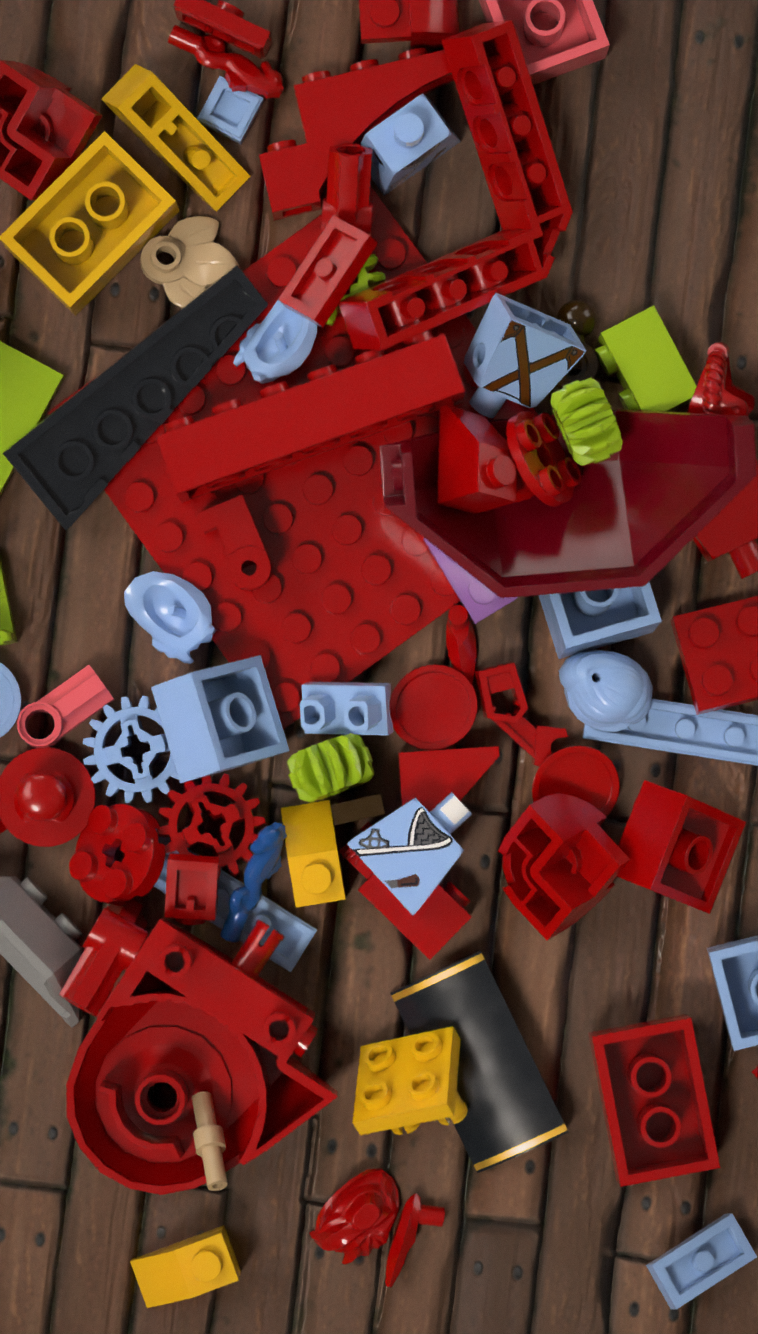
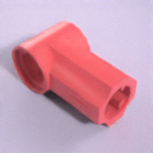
(68, 705)

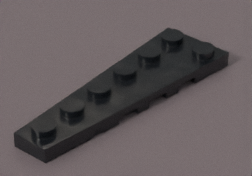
(106, 422)

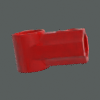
(107, 953)

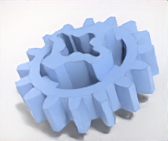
(115, 754)

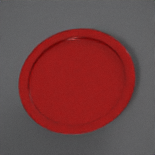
(433, 707)
(579, 773)

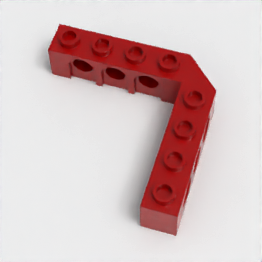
(523, 187)

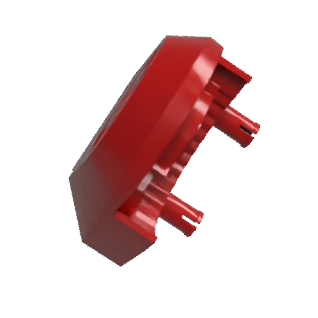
(202, 1027)

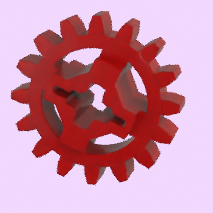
(230, 815)

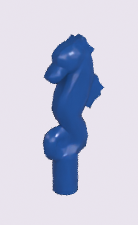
(261, 865)

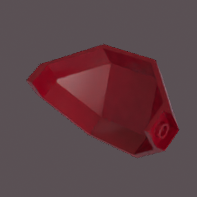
(616, 527)

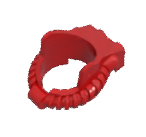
(715, 388)

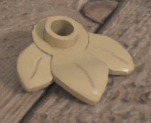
(196, 259)

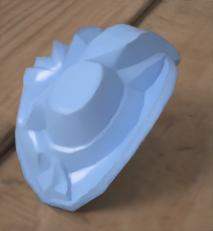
(276, 344)
(171, 613)

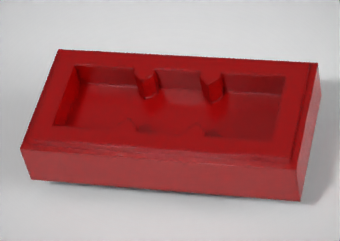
(225, 23)

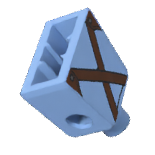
(518, 355)

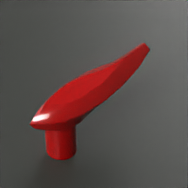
(461, 641)
(405, 1233)

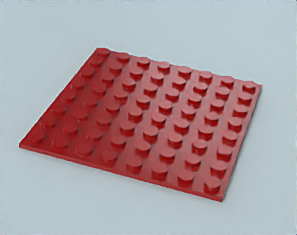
(343, 566)

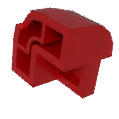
(415, 21)
(39, 128)
(559, 862)

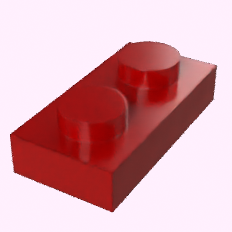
(328, 271)

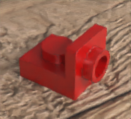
(191, 888)

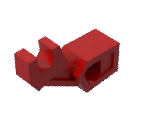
(534, 739)

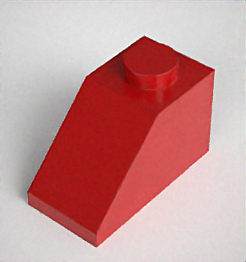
(473, 463)
(437, 773)

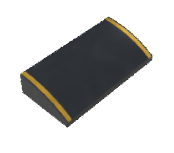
(496, 1073)

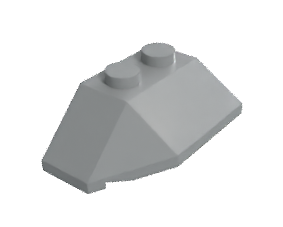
(39, 943)

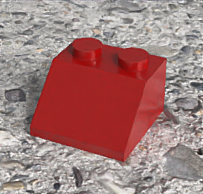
(678, 846)

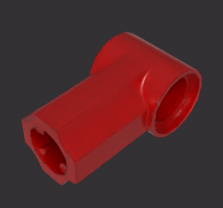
(349, 186)

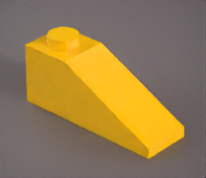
(175, 136)

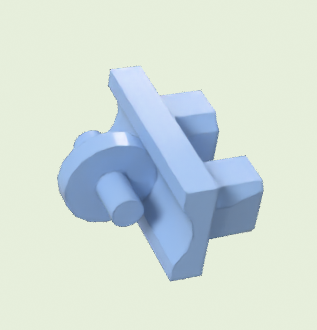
(346, 708)

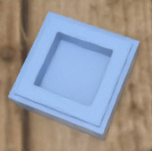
(230, 111)

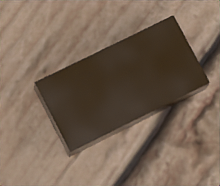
(357, 809)

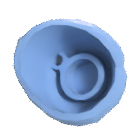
(616, 697)

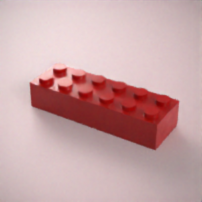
(311, 417)

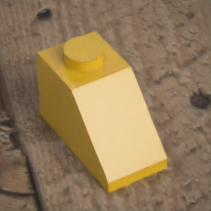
(313, 854)
(187, 1268)

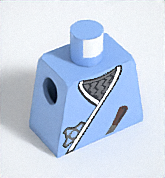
(407, 142)
(413, 848)

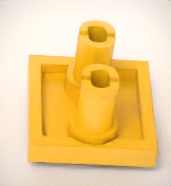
(408, 1083)

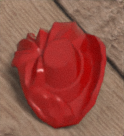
(358, 1215)

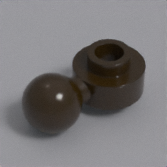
(582, 320)

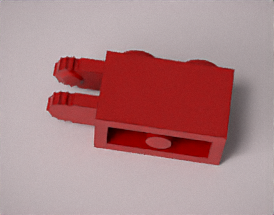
(431, 925)

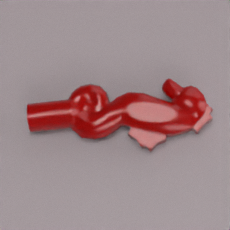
(240, 71)

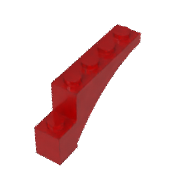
(340, 112)

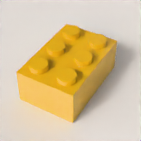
(89, 223)

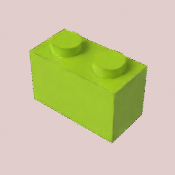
(646, 364)

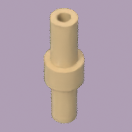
(209, 1141)

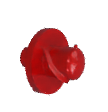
(540, 459)
(46, 797)

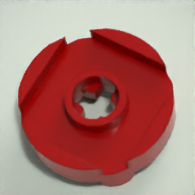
(95, 851)

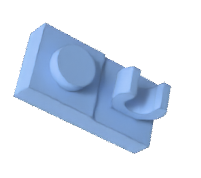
(701, 1261)

